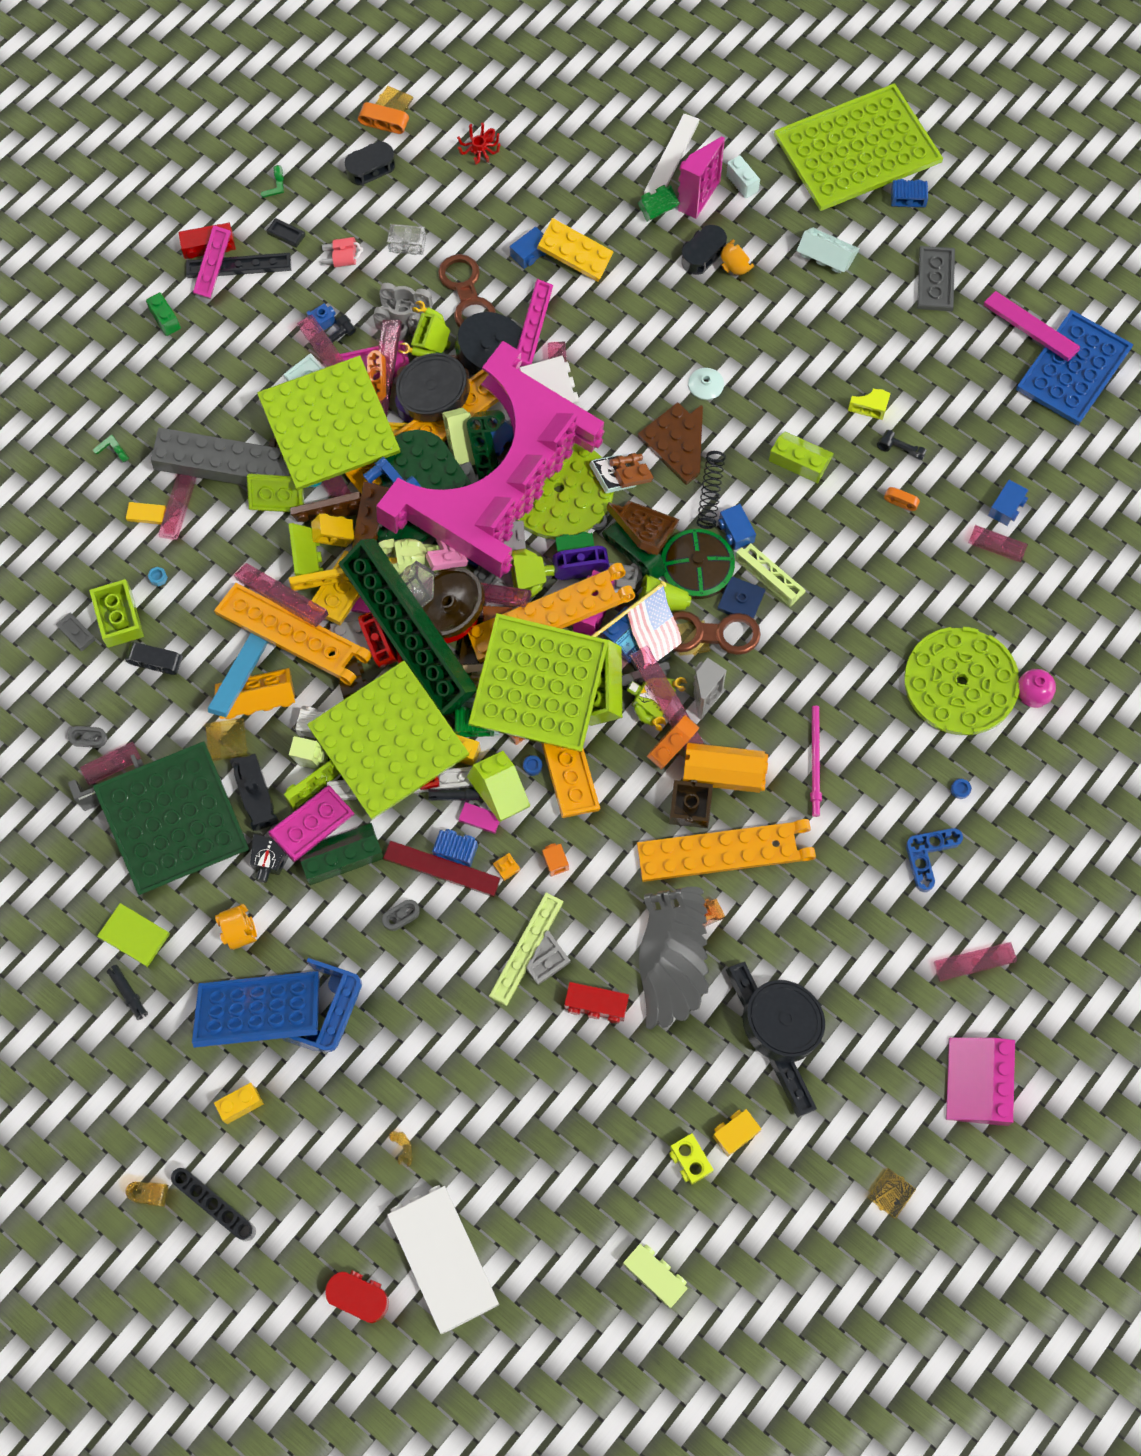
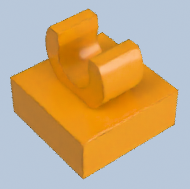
(506, 866)

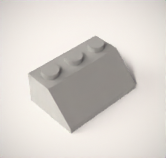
(707, 685)

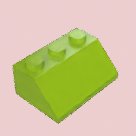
(800, 456)
(304, 550)

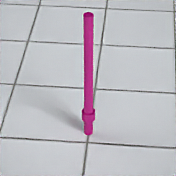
(815, 795)

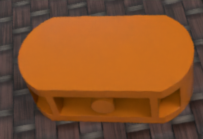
(673, 742)

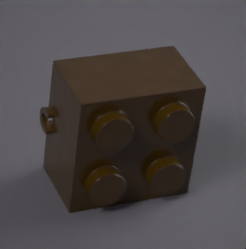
(691, 804)

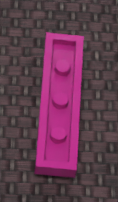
(212, 262)

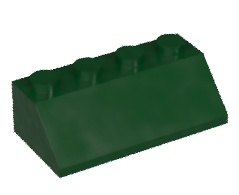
(341, 854)

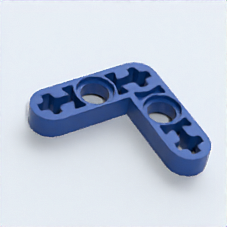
(922, 853)

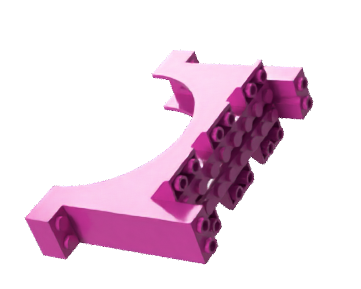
(482, 515)

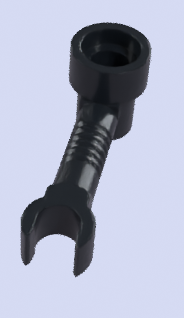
(345, 326)
(887, 440)

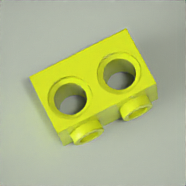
(696, 1157)

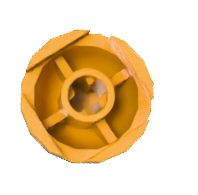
(735, 259)

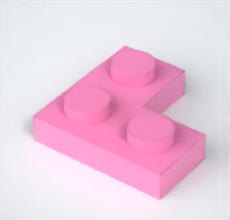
(445, 557)

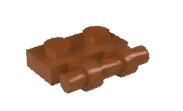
(631, 475)

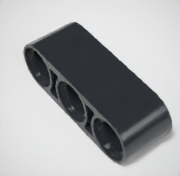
(153, 658)

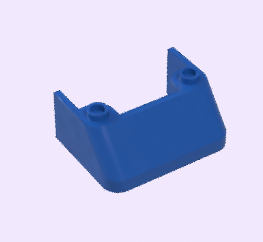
(346, 990)

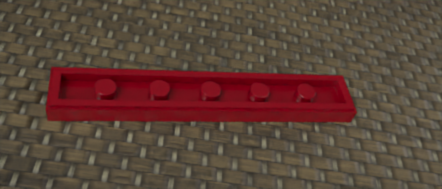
(442, 868)

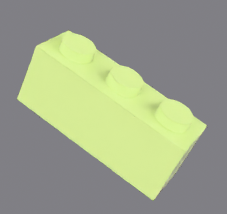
(457, 435)
(307, 753)
(655, 1275)

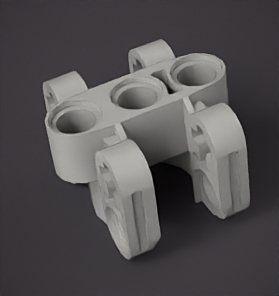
(395, 298)

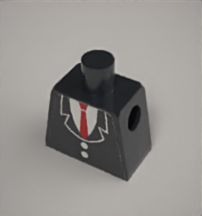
(266, 857)

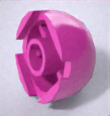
(1036, 688)

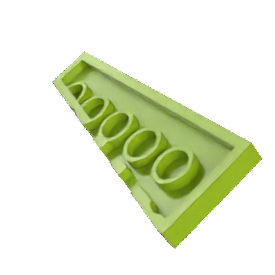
(299, 794)

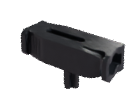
(254, 792)

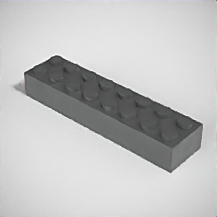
(214, 457)

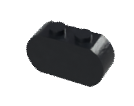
(370, 163)
(703, 249)

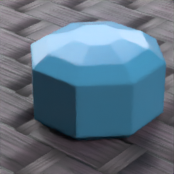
(157, 576)

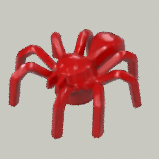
(480, 143)

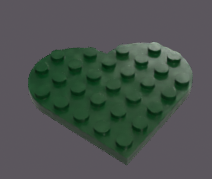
(433, 467)

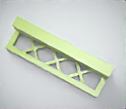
(768, 577)

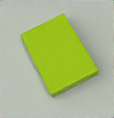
(273, 493)
(133, 935)

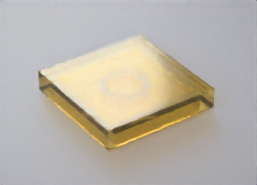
(227, 739)

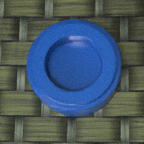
(532, 765)
(961, 789)

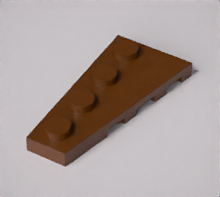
(338, 506)
(366, 521)

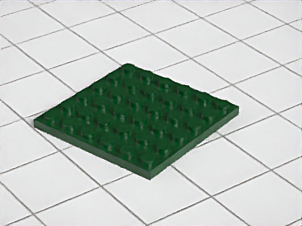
(171, 817)

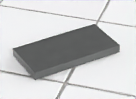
(936, 278)

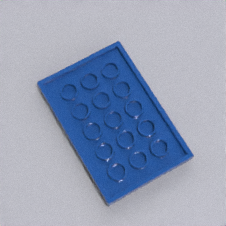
(1075, 384)
(256, 1009)

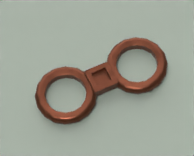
(466, 289)
(713, 633)

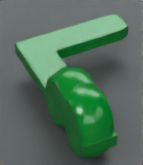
(278, 171)
(117, 448)

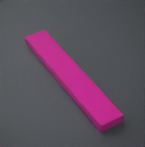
(534, 321)
(1031, 326)

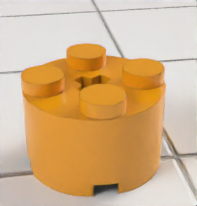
(236, 927)

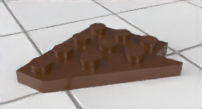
(677, 440)
(644, 525)

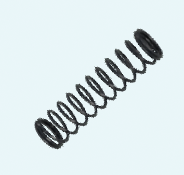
(710, 518)

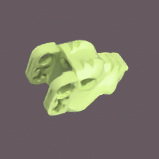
(407, 552)

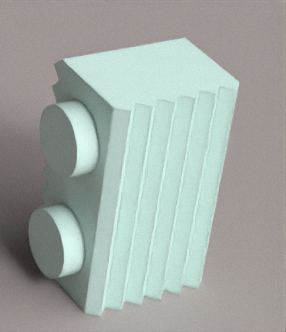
(742, 177)

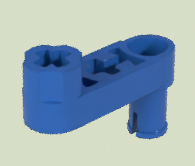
(383, 467)

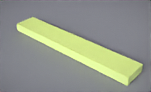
(525, 949)

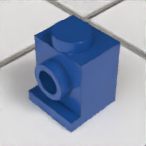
(324, 316)

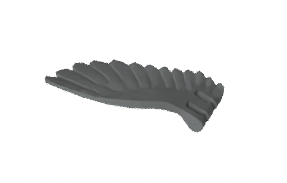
(673, 955)

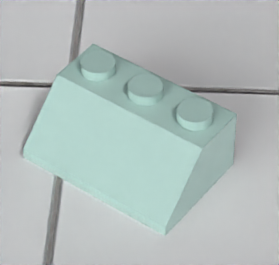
(827, 250)

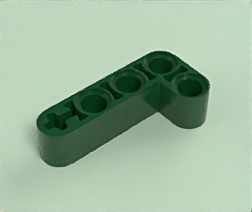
(483, 466)
(648, 563)

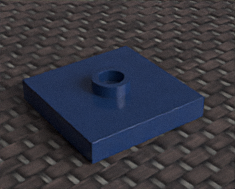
(741, 598)

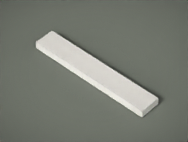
(673, 153)

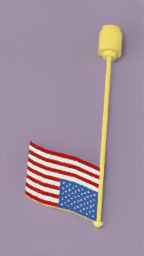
(651, 623)

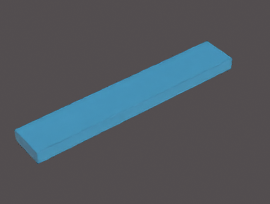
(237, 676)

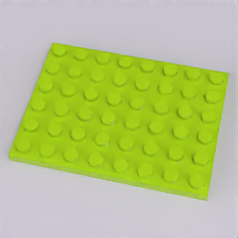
(857, 146)

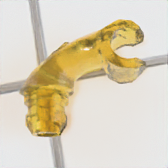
(403, 1141)

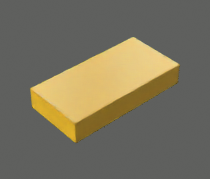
(145, 513)

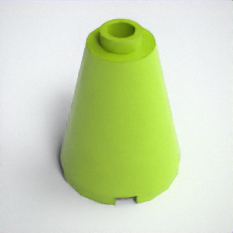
(677, 598)

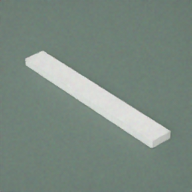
(450, 779)

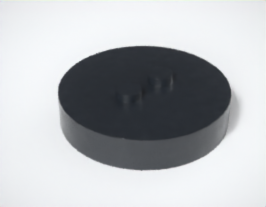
(481, 336)
(432, 386)
(783, 1021)

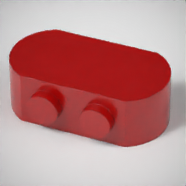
(378, 642)
(357, 1296)

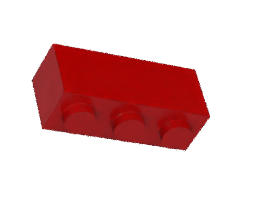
(195, 241)
(596, 1002)

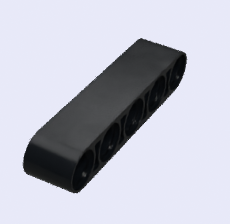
(204, 1199)

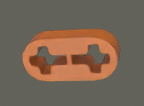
(901, 499)

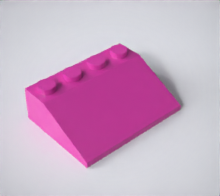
(700, 177)
(981, 1080)

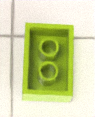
(116, 613)

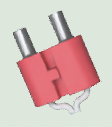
(343, 252)

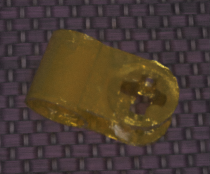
(151, 1193)

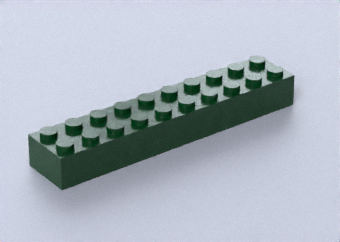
(407, 626)

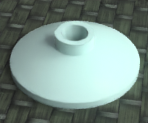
(706, 390)

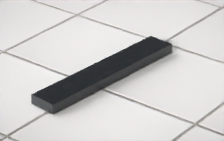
(245, 265)

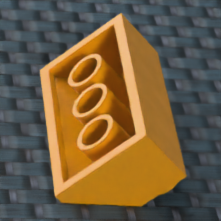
(263, 693)

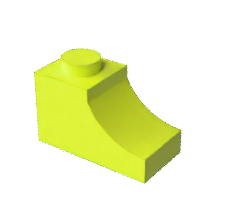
(870, 405)

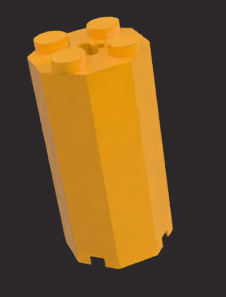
(726, 767)

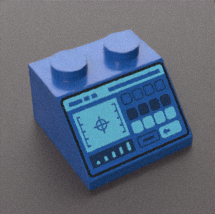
(622, 635)

